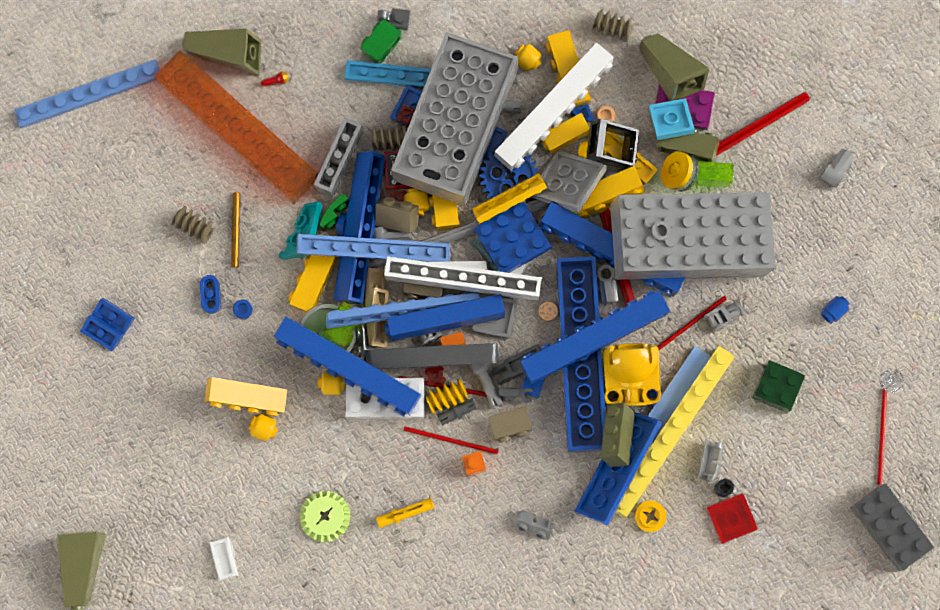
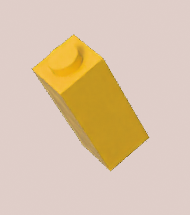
(566, 133)

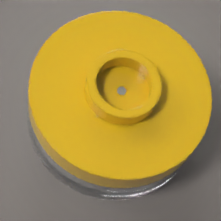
(679, 171)

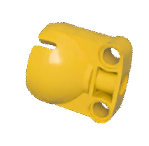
(631, 372)

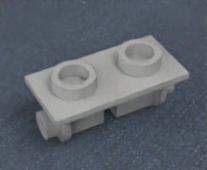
(362, 342)
(708, 469)
(524, 523)

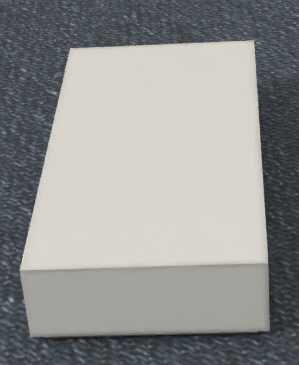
(223, 558)

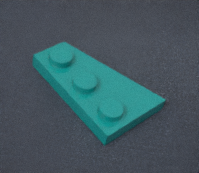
(305, 224)

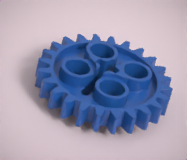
(493, 185)

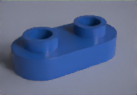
(208, 295)

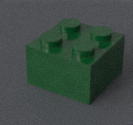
(778, 386)

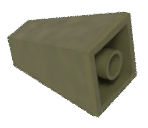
(229, 48)
(673, 67)
(79, 564)

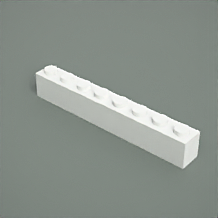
(554, 106)
(462, 278)

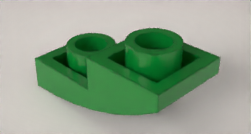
(330, 218)

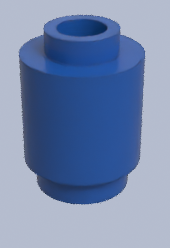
(835, 309)

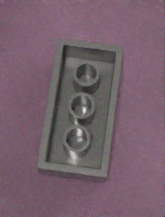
(892, 527)

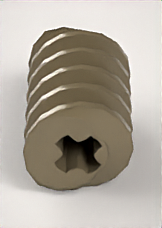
(613, 24)
(388, 137)
(193, 225)

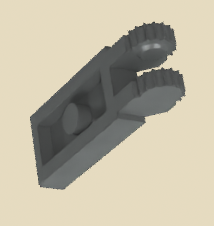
(513, 365)

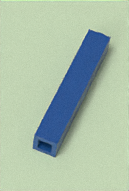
(445, 318)

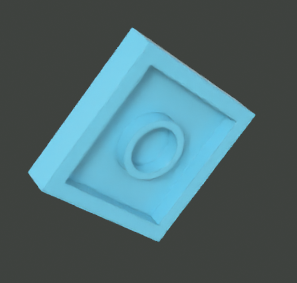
(671, 119)

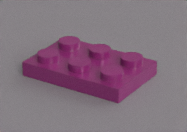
(699, 105)

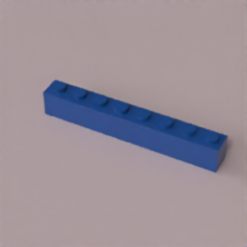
(360, 224)
(596, 241)
(595, 337)
(348, 366)

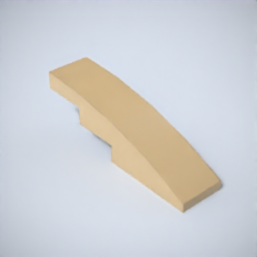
(376, 295)

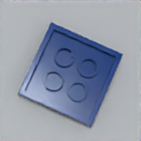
(512, 238)

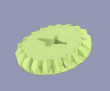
(325, 530)

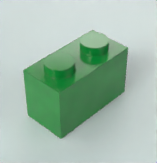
(381, 41)

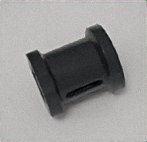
(728, 483)

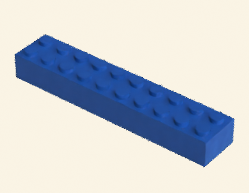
(584, 378)

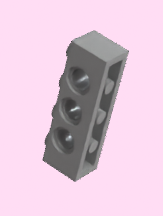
(338, 157)

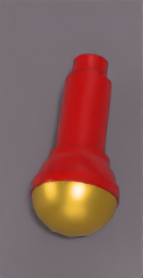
(281, 78)

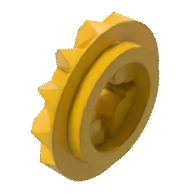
(659, 513)

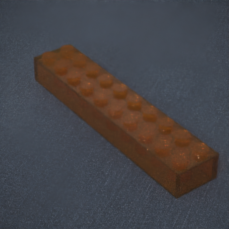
(236, 127)

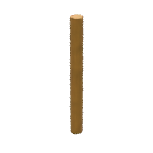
(235, 230)

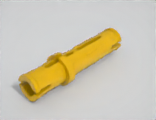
(404, 513)

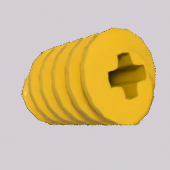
(446, 396)

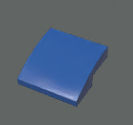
(107, 324)

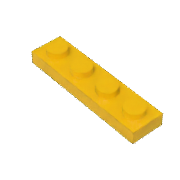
(614, 148)
(509, 198)

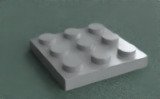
(570, 180)

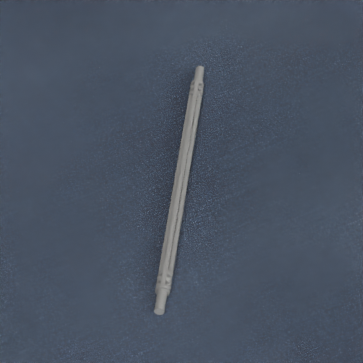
(462, 231)

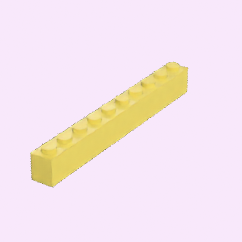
(675, 427)

